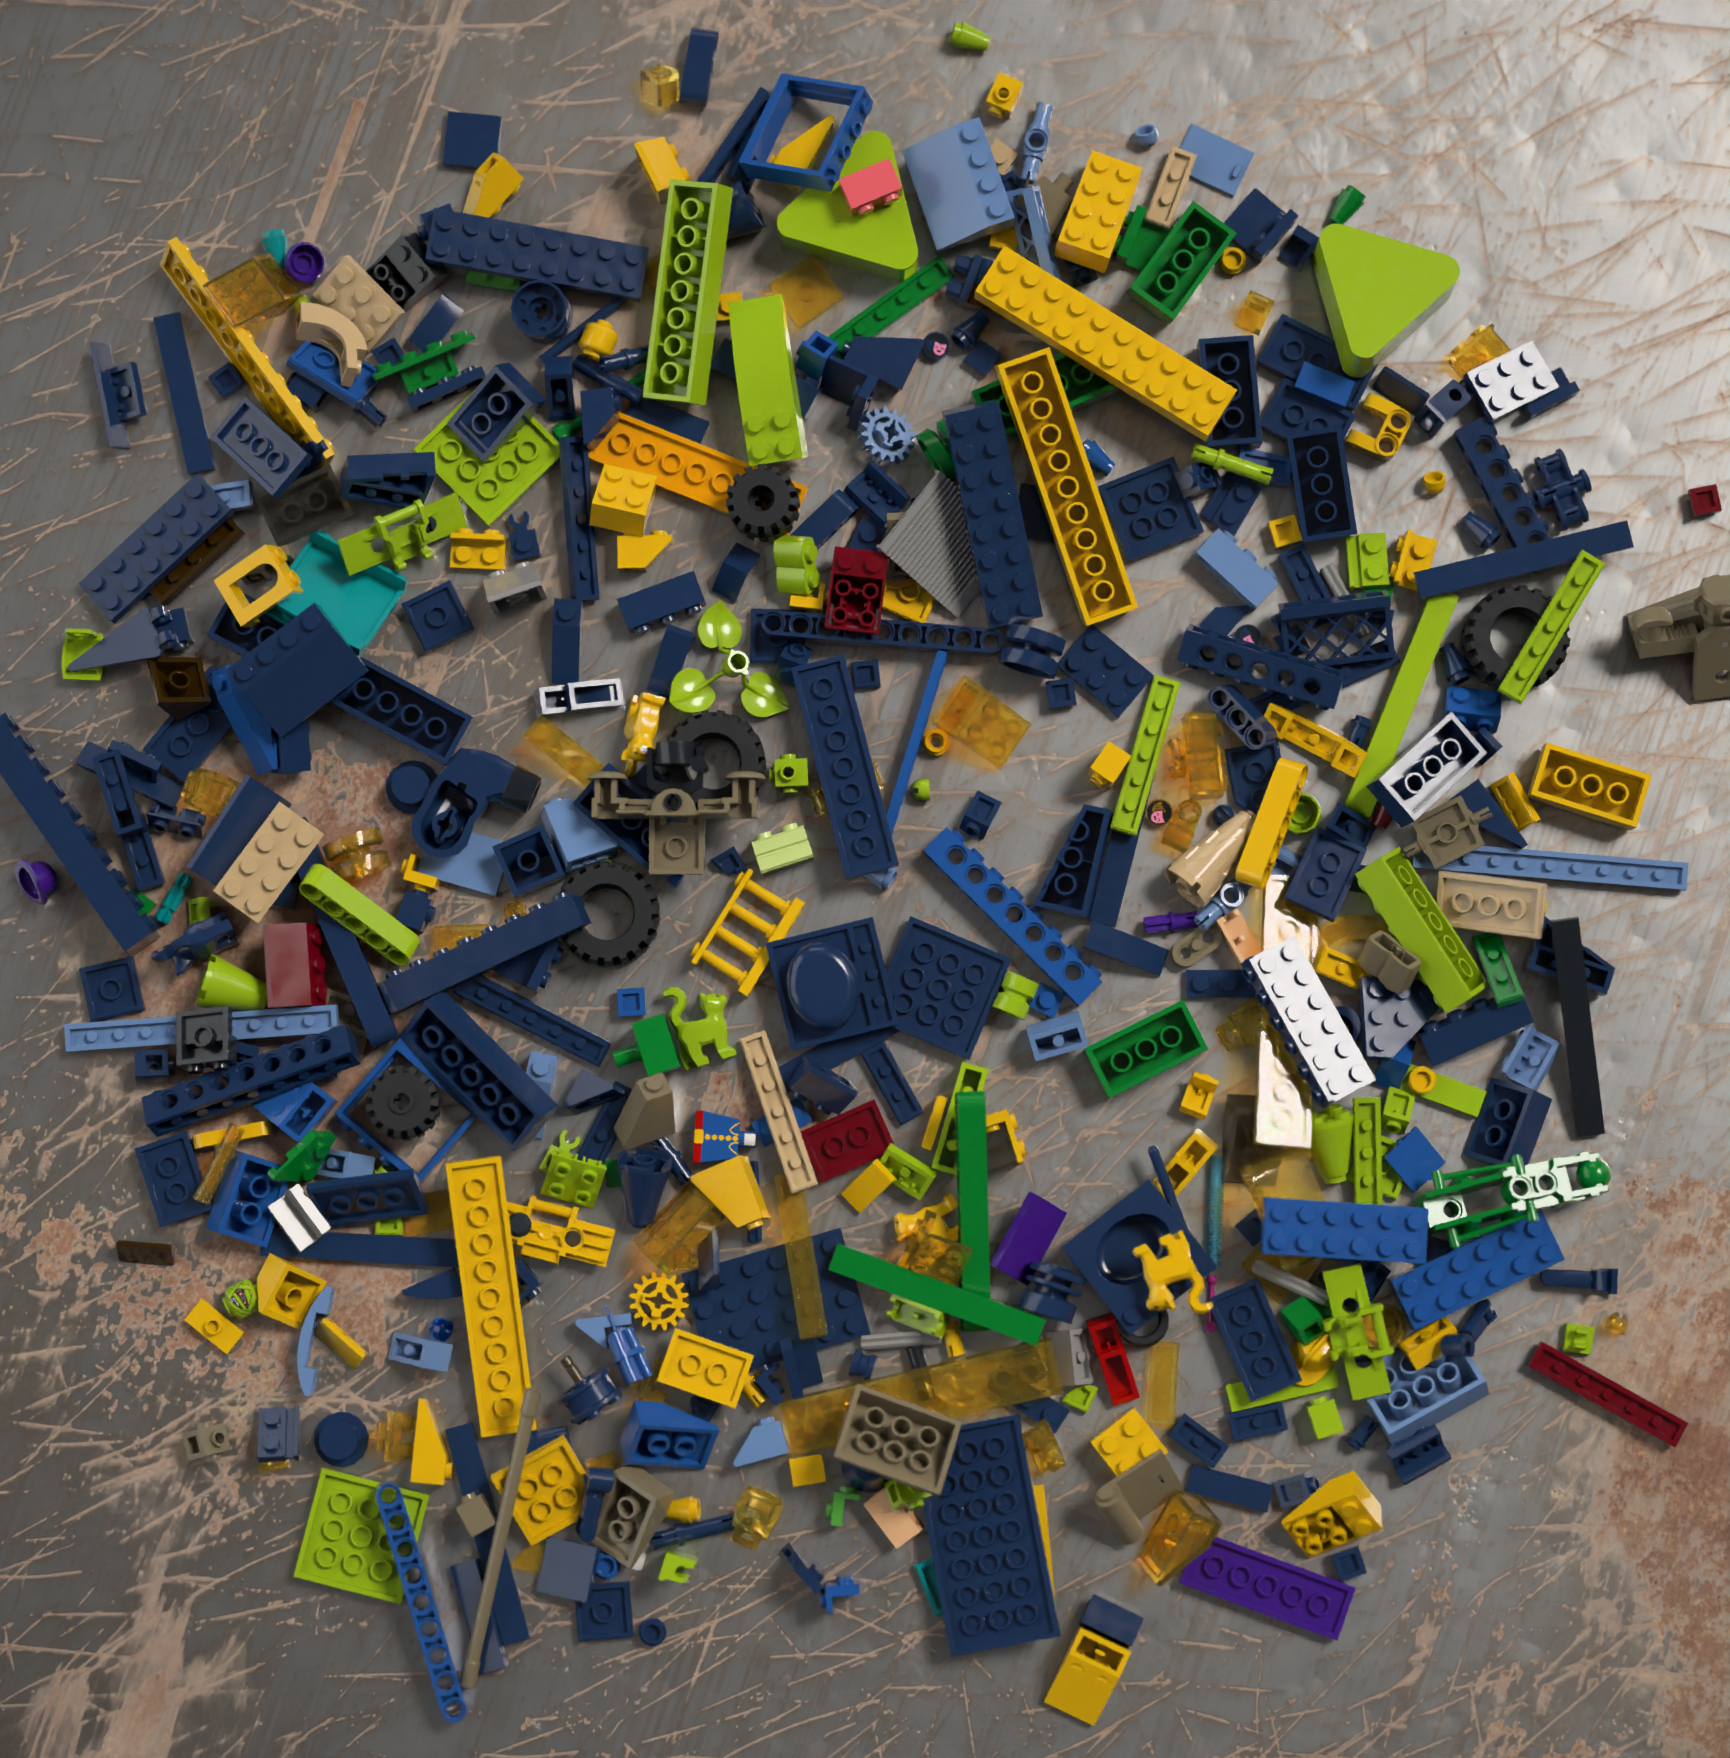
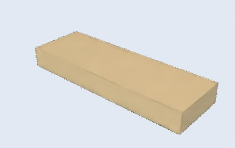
(1170, 188)

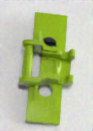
(405, 541)
(1348, 1335)

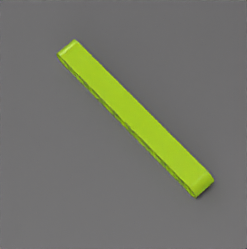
(1401, 699)

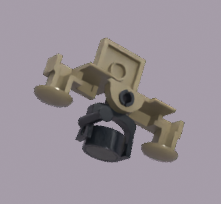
(676, 846)

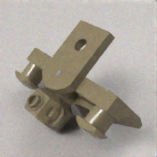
(1690, 623)

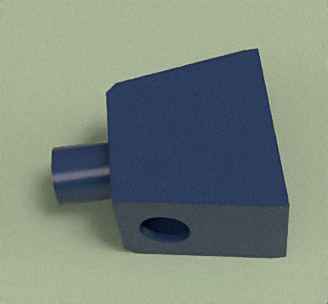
(1443, 407)

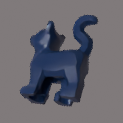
(198, 943)

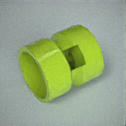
(1015, 995)

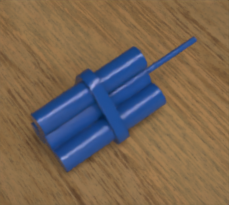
(628, 1354)

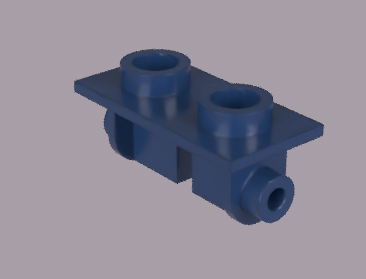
(165, 819)

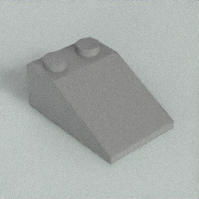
(514, 588)

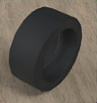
(1152, 1339)

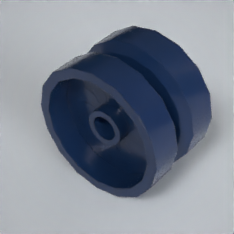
(1032, 651)

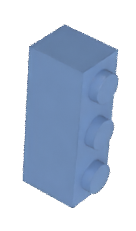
(1237, 568)

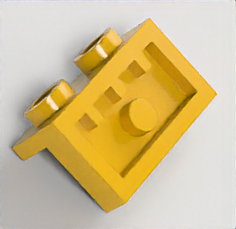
(477, 550)
(1414, 556)

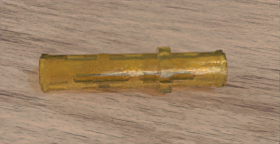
(224, 1153)

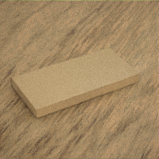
(1492, 904)

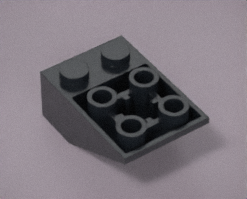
(404, 273)

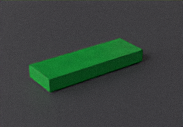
(1498, 969)

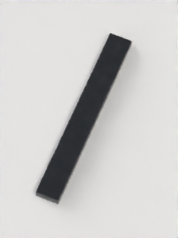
(1577, 1026)

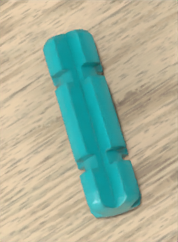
(174, 898)

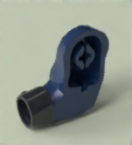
(462, 796)

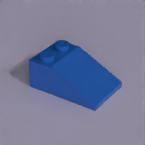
(666, 1437)

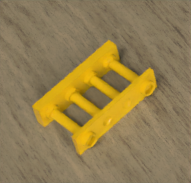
(748, 980)

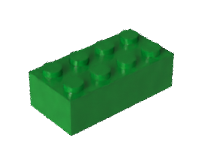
(1181, 262)
(1145, 1049)

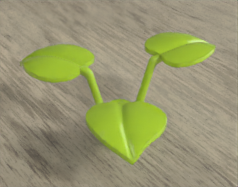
(692, 692)

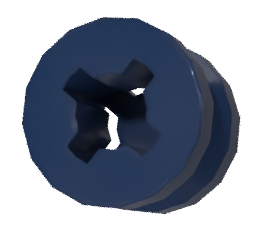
(862, 1365)

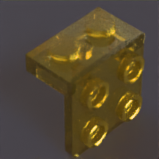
(933, 1254)

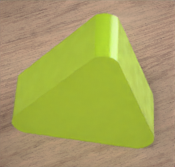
(871, 243)
(1377, 291)

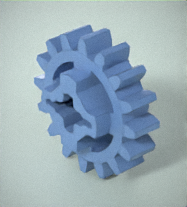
(896, 434)

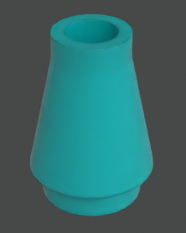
(275, 243)

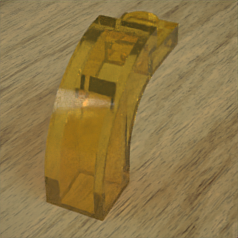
(1350, 928)

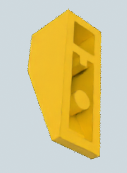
(805, 149)
(430, 1455)

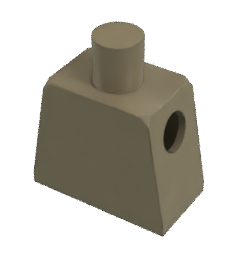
(1054, 198)

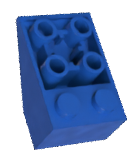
(297, 1109)

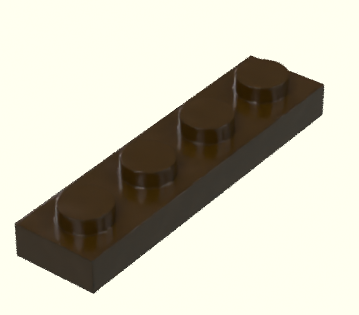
(197, 562)

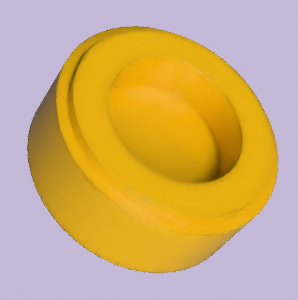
(1421, 1080)

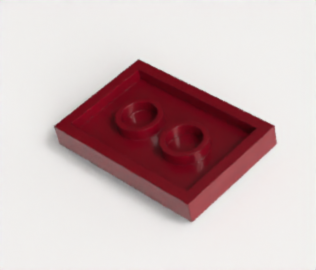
(847, 1140)

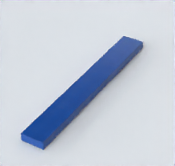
(916, 738)

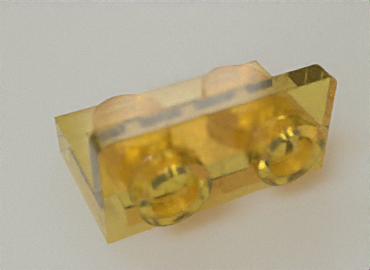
(1481, 349)

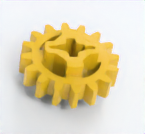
(661, 1287)

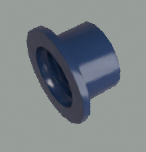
(408, 785)
(341, 1439)

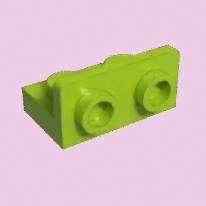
(909, 1172)

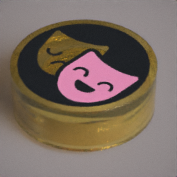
(1159, 813)

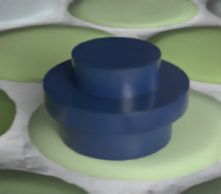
(652, 1632)

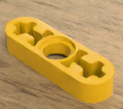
(252, 1131)

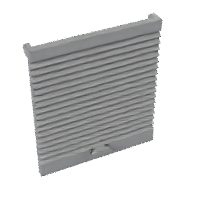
(935, 546)

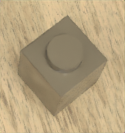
(476, 1513)

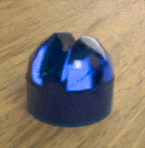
(441, 1329)

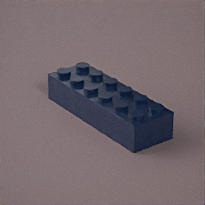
(478, 1071)

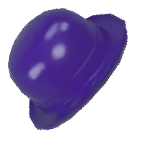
(35, 880)

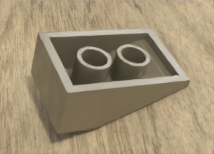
(631, 1513)

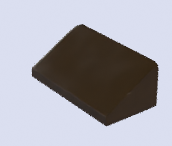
(146, 1252)

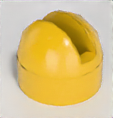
(1435, 482)

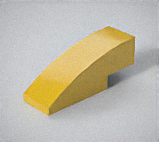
(1188, 1161)

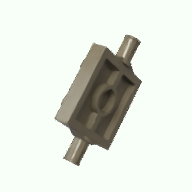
(1448, 832)

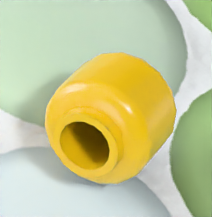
(598, 340)

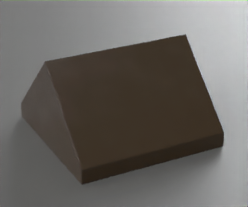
(179, 685)

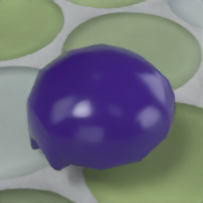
(304, 262)

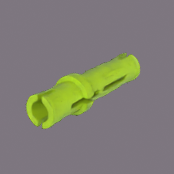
(1230, 463)

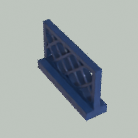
(1339, 606)

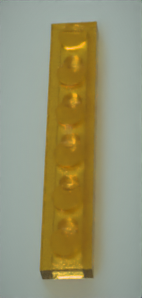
(801, 1260)

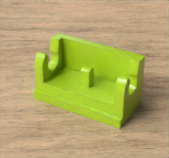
(919, 1316)
(672, 1566)

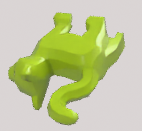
(698, 1033)

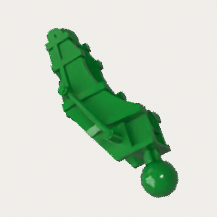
(1591, 1174)

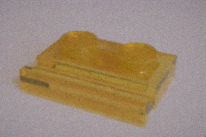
(438, 1217)

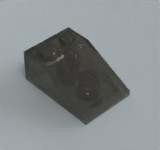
(1238, 1137)

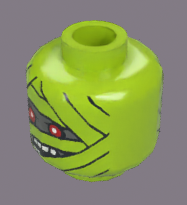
(241, 1299)

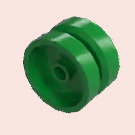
(937, 450)

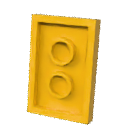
(705, 1368)

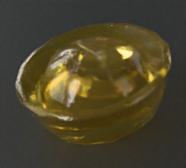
(1394, 1323)

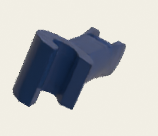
(1601, 1280)
(1464, 1342)
(595, 1482)

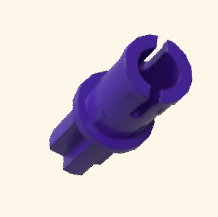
(1170, 922)

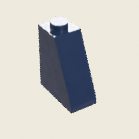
(883, 356)
(671, 659)

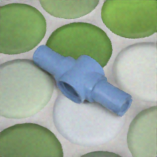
(1040, 131)
(1219, 906)

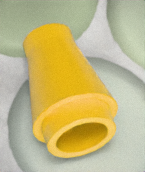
(684, 1510)

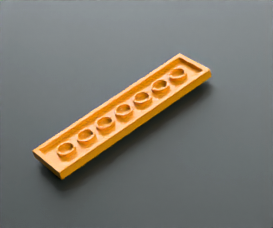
(677, 462)

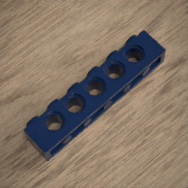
(1492, 488)
(1275, 661)

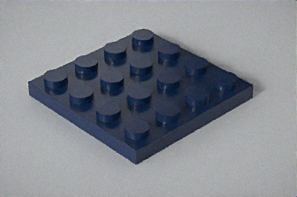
(944, 986)

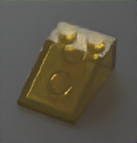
(1178, 1536)

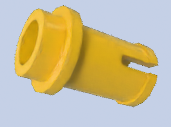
(953, 1340)
(754, 1392)

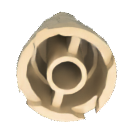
(1206, 865)

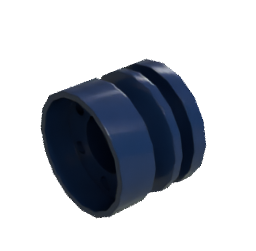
(538, 297)
(1051, 1292)

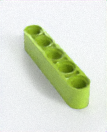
(359, 914)

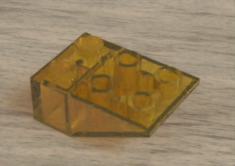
(253, 291)
(981, 722)

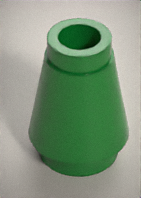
(1347, 204)

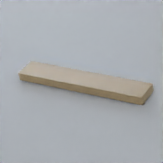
(778, 1112)

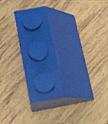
(244, 1198)

